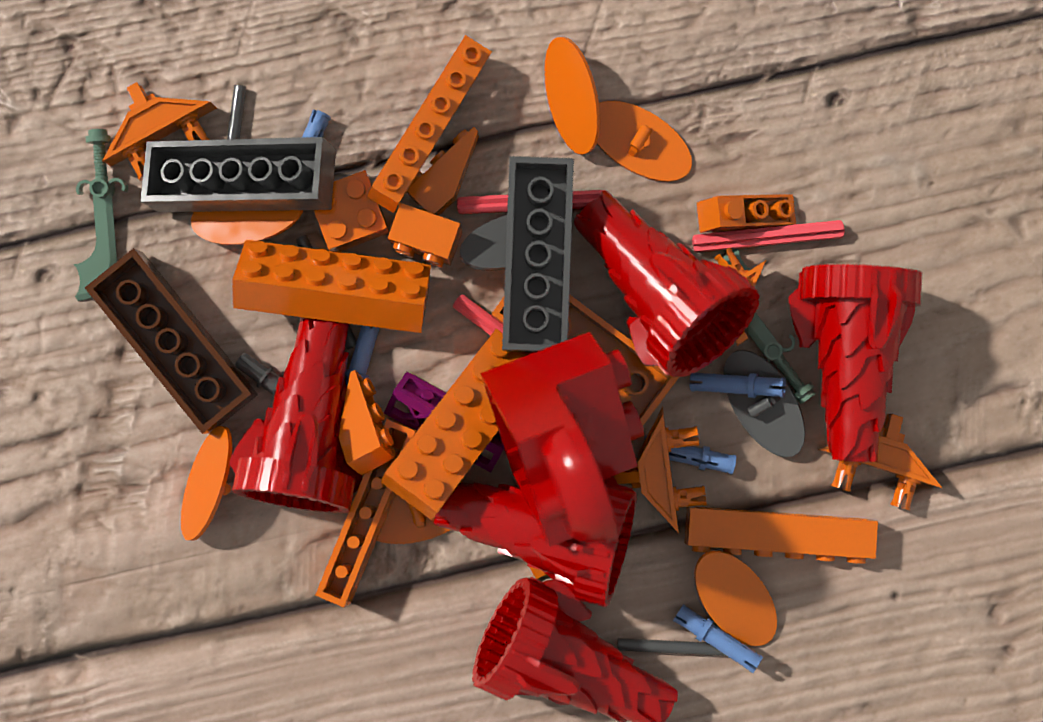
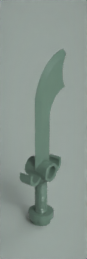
(102, 191)
(773, 350)

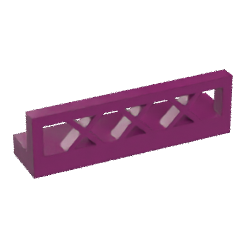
(422, 400)

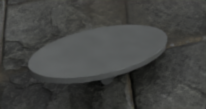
(486, 246)
(769, 420)

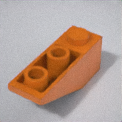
(442, 181)
(745, 212)
(361, 430)

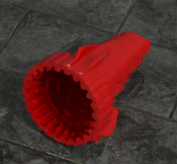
(683, 304)
(860, 324)
(296, 451)
(505, 521)
(544, 651)

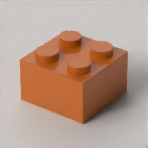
(353, 215)
(424, 235)

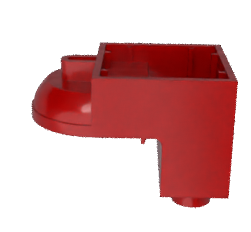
(566, 434)

